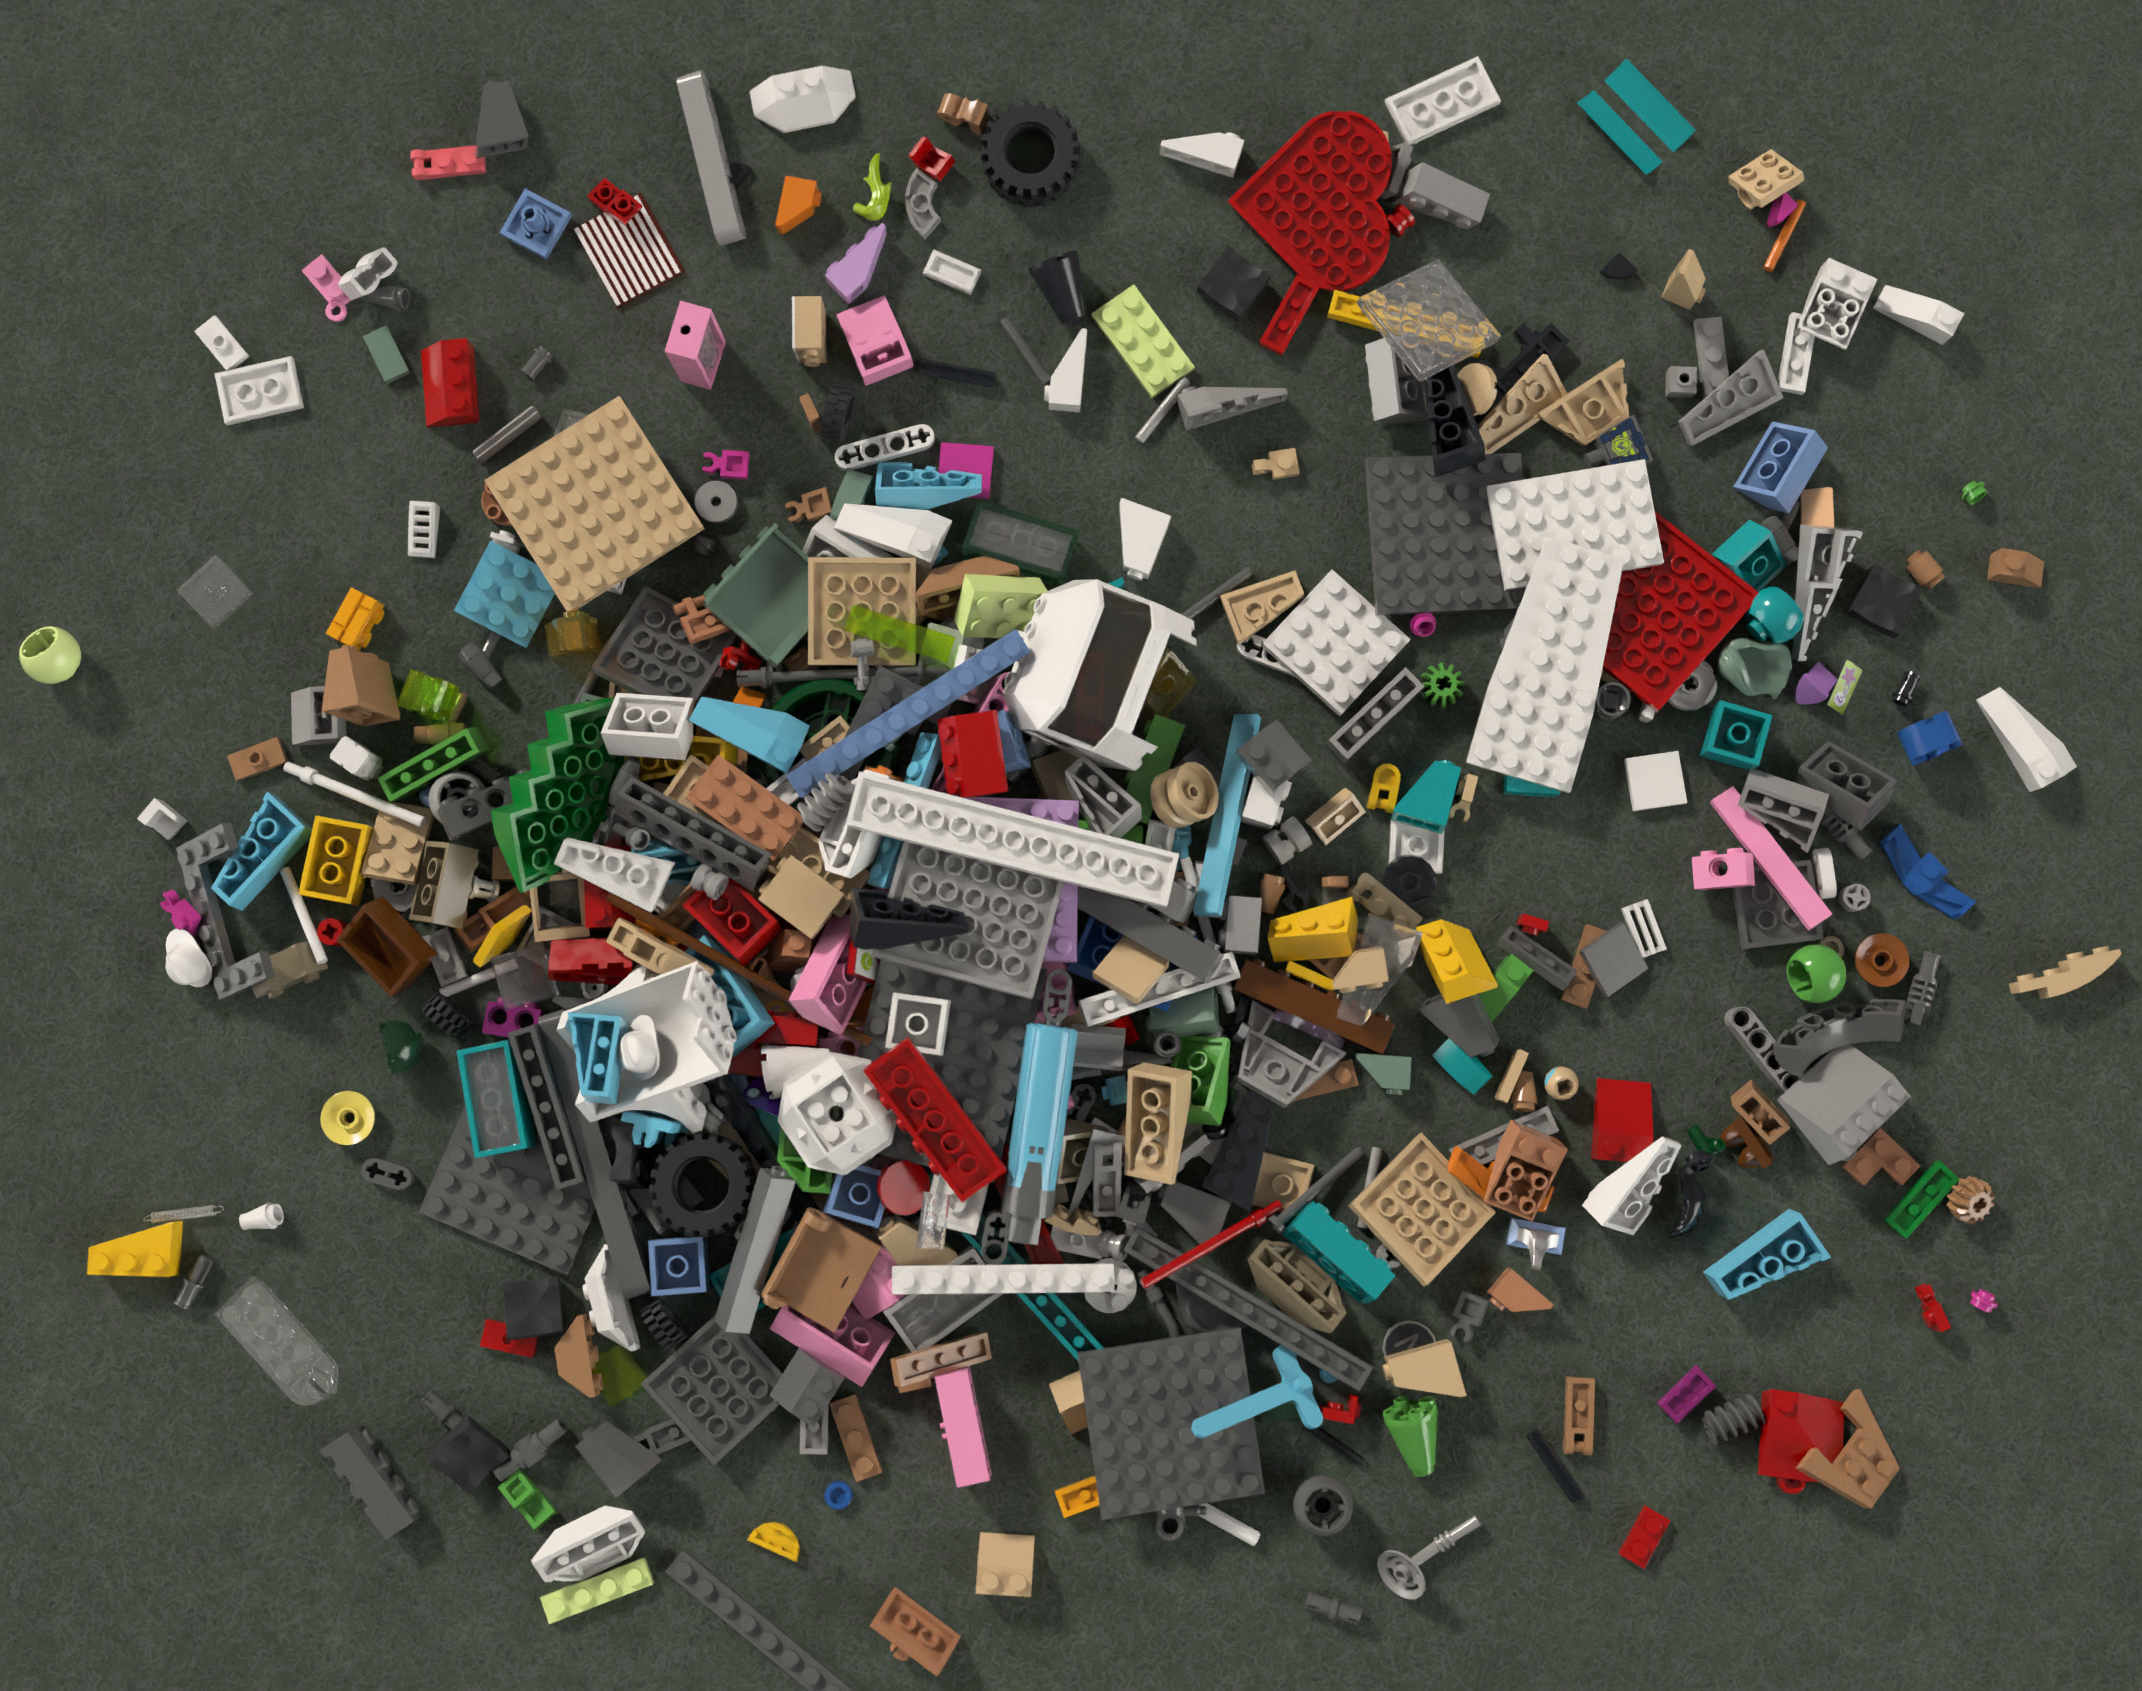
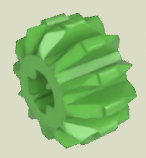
(1436, 675)

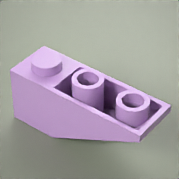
(855, 270)

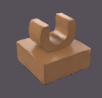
(799, 662)

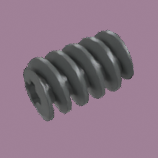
(1732, 1418)

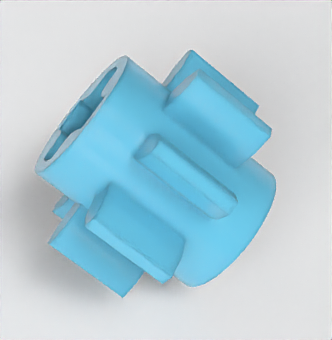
(1115, 1090)

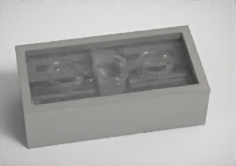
(929, 1317)

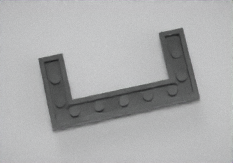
(884, 690)
(228, 976)

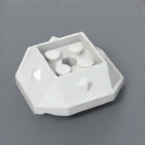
(808, 1122)

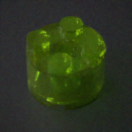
(429, 696)

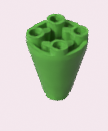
(1414, 1431)

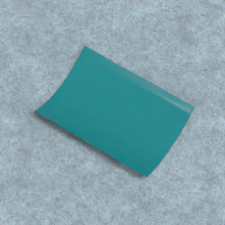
(1648, 105)

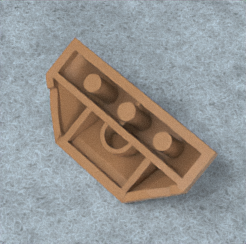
(942, 588)

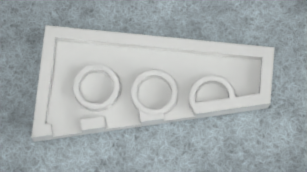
(623, 873)

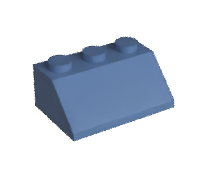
(1781, 466)

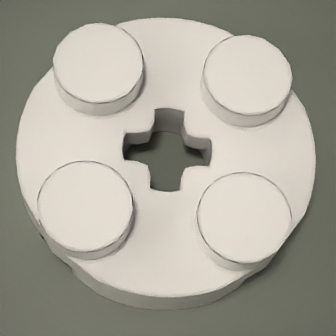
(1703, 693)
(1121, 1296)

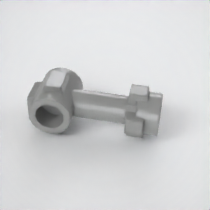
(862, 650)

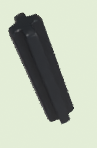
(957, 373)
(1554, 1465)

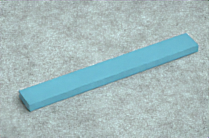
(1226, 820)

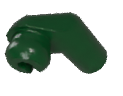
(1710, 1145)

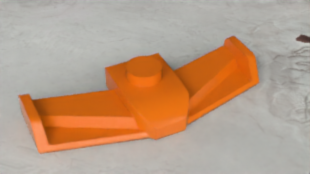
(1477, 1176)

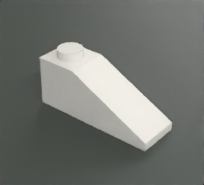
(1208, 151)
(1919, 313)
(1067, 380)

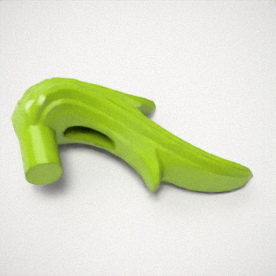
(880, 193)

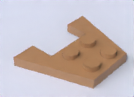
(1864, 1463)

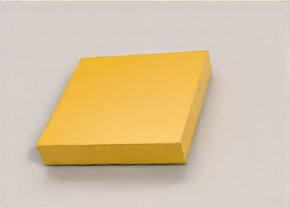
(502, 935)

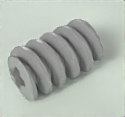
(826, 801)

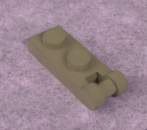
(1382, 901)

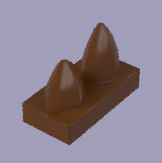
(1756, 1152)

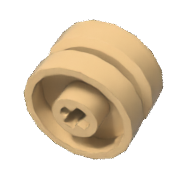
(1184, 795)

